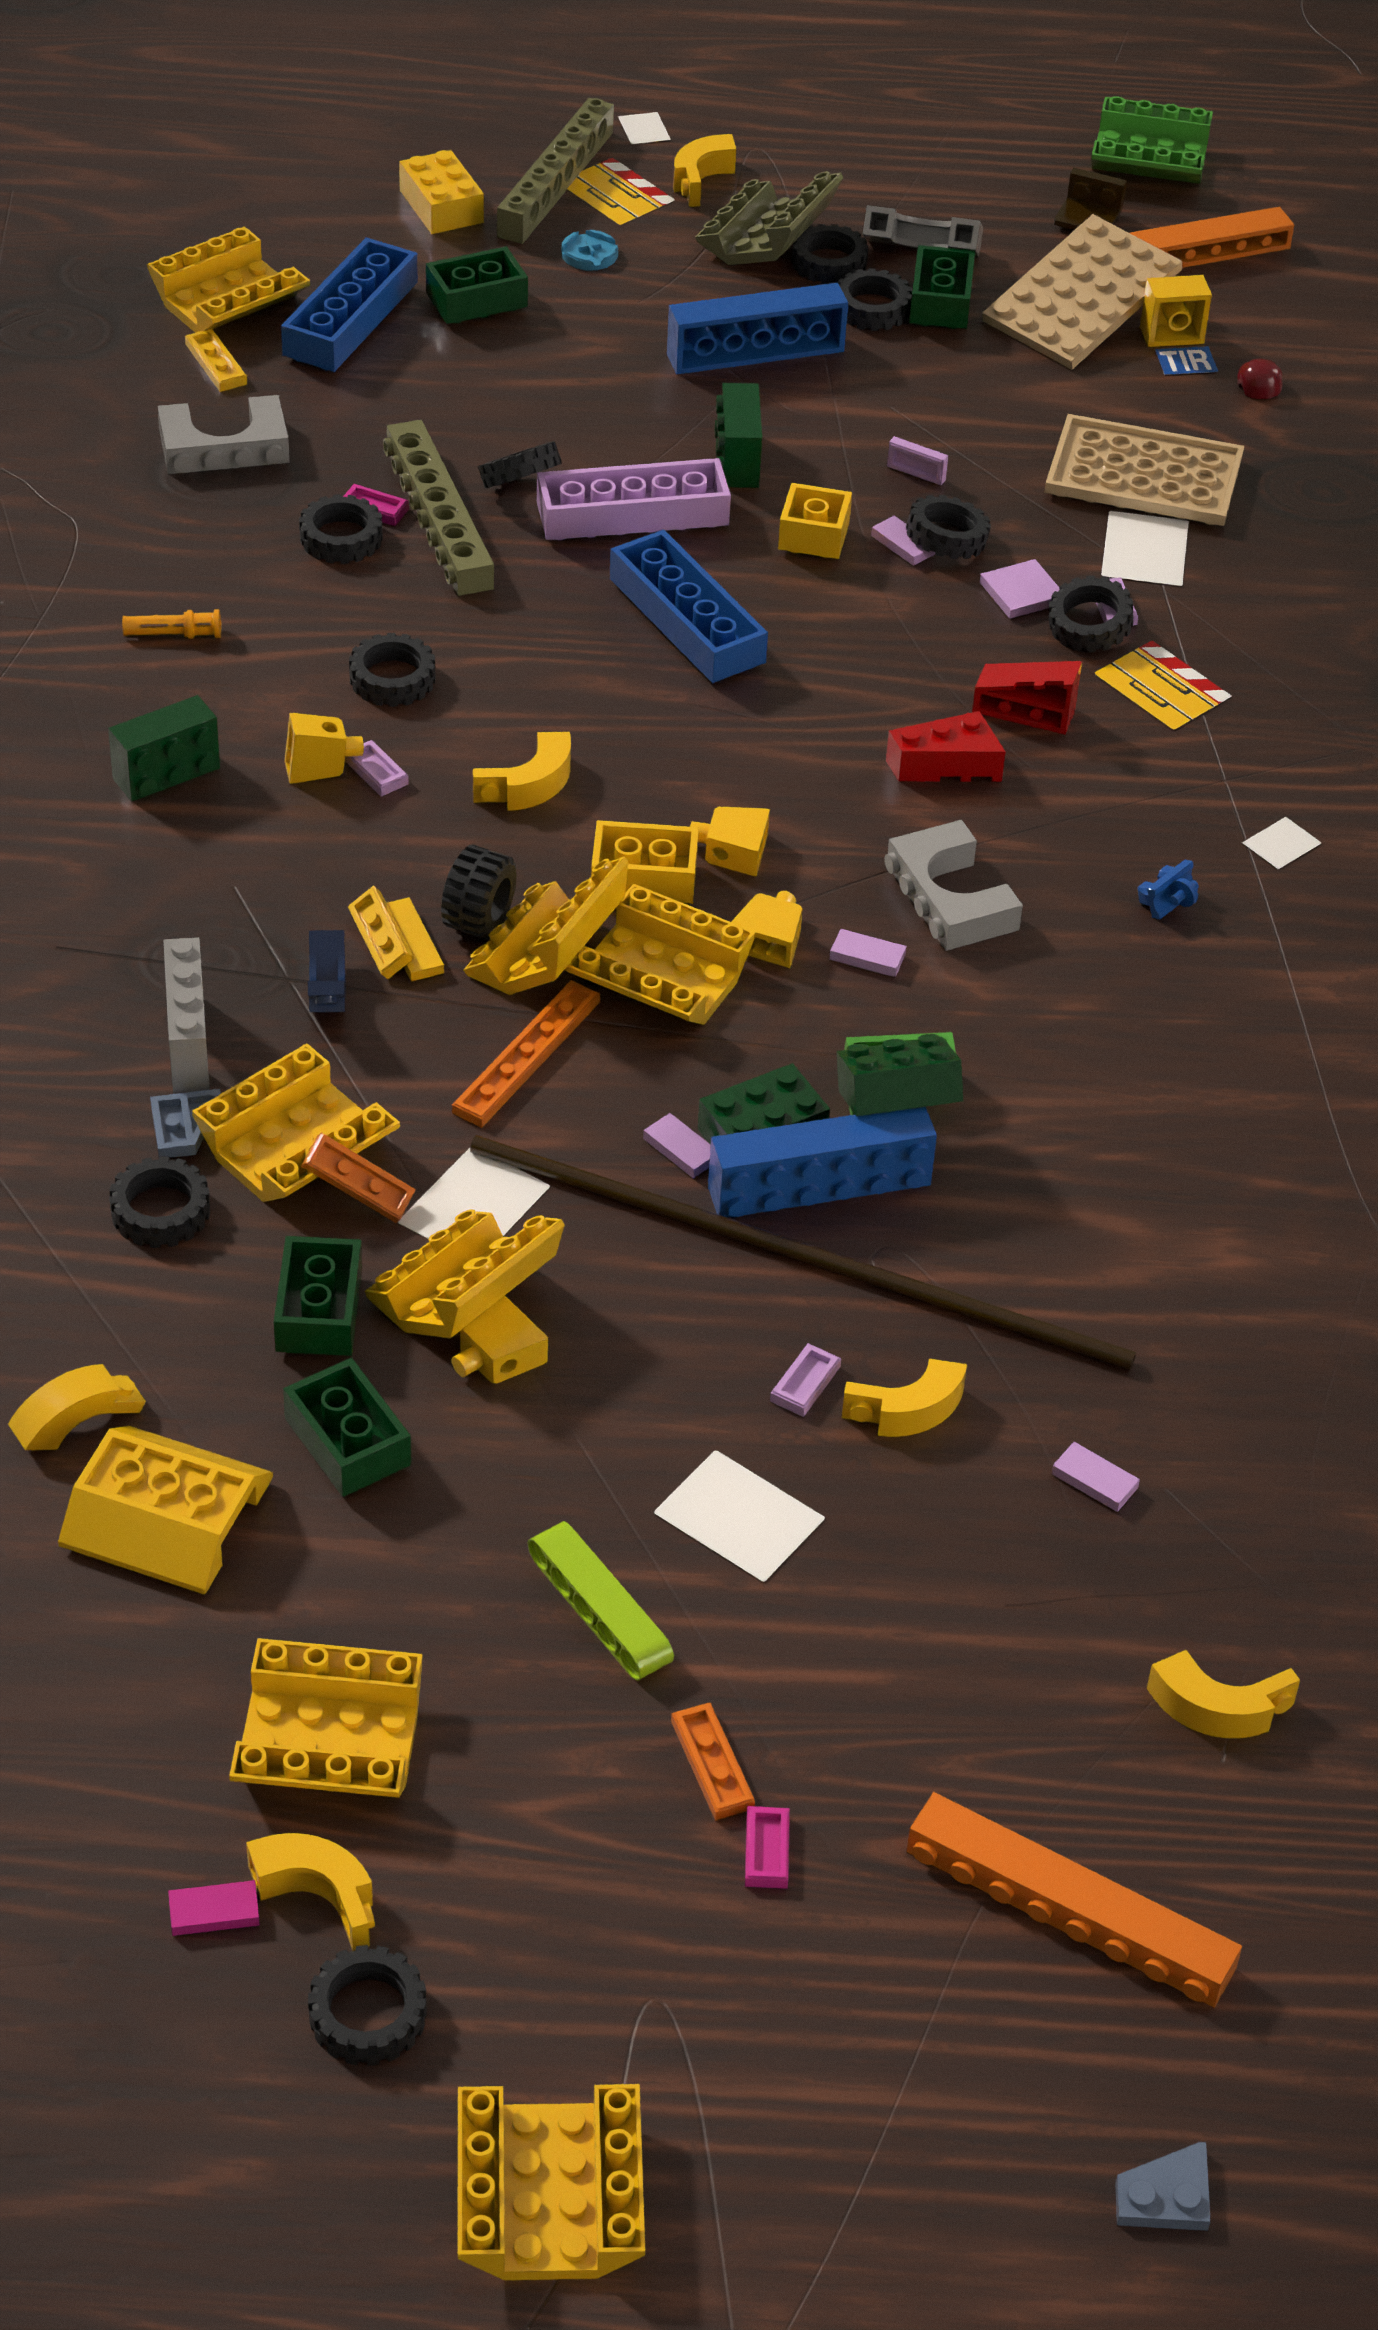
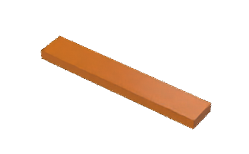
(525, 1054)

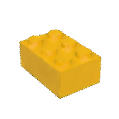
(441, 191)
(657, 855)

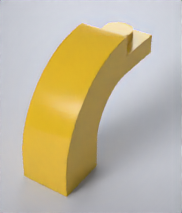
(701, 159)
(531, 782)
(1215, 1707)
(316, 1866)

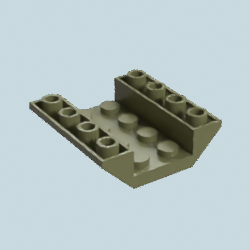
(762, 227)

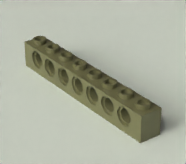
(555, 170)
(439, 508)

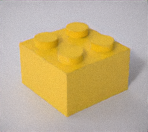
(1175, 310)
(814, 520)

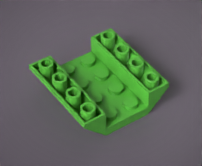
(1152, 139)

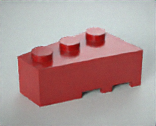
(1030, 693)
(946, 748)

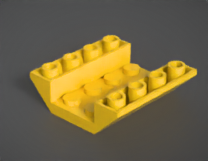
(222, 281)
(547, 930)
(667, 955)
(273, 1118)
(462, 1272)
(159, 1506)
(329, 1718)
(550, 2184)

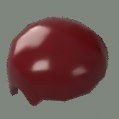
(1260, 379)

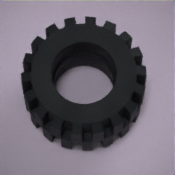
(478, 891)

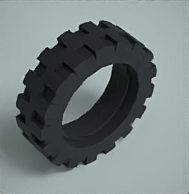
(829, 238)
(876, 283)
(519, 464)
(944, 541)
(341, 547)
(1087, 591)
(393, 690)
(162, 1229)
(375, 2044)

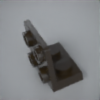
(1089, 195)

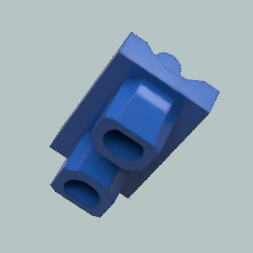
(1171, 889)

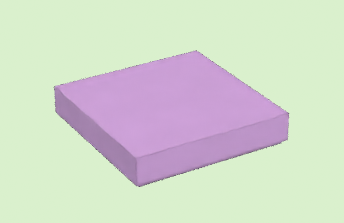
(1020, 588)

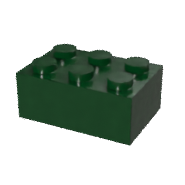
(476, 285)
(942, 287)
(739, 434)
(164, 748)
(899, 1075)
(761, 1103)
(318, 1295)
(347, 1427)

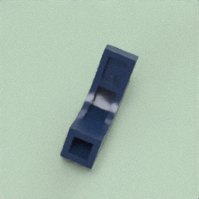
(327, 971)

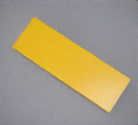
(216, 360)
(380, 932)
(426, 958)

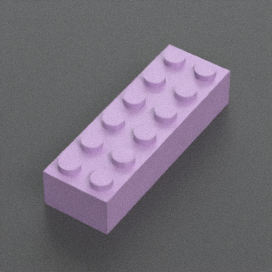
(633, 499)

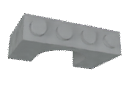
(892, 228)
(193, 451)
(951, 916)
(186, 1015)

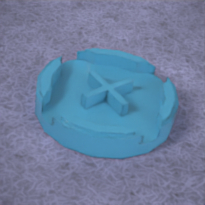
(589, 250)

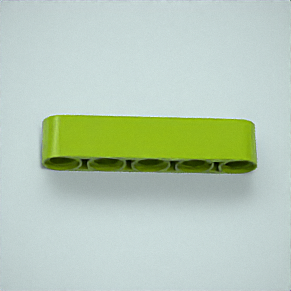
(600, 1600)

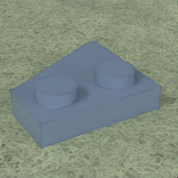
(174, 1124)
(1166, 2192)

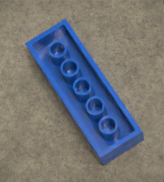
(349, 304)
(757, 328)
(688, 606)
(821, 1161)

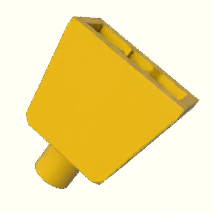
(318, 747)
(735, 838)
(775, 926)
(501, 1344)

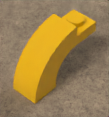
(68, 1401)
(908, 1408)

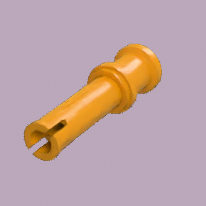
(133, 624)

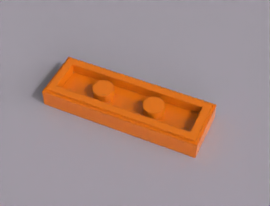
(358, 1177)
(712, 1761)

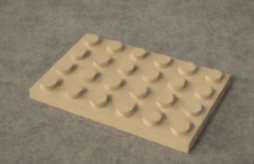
(1080, 291)
(1145, 469)

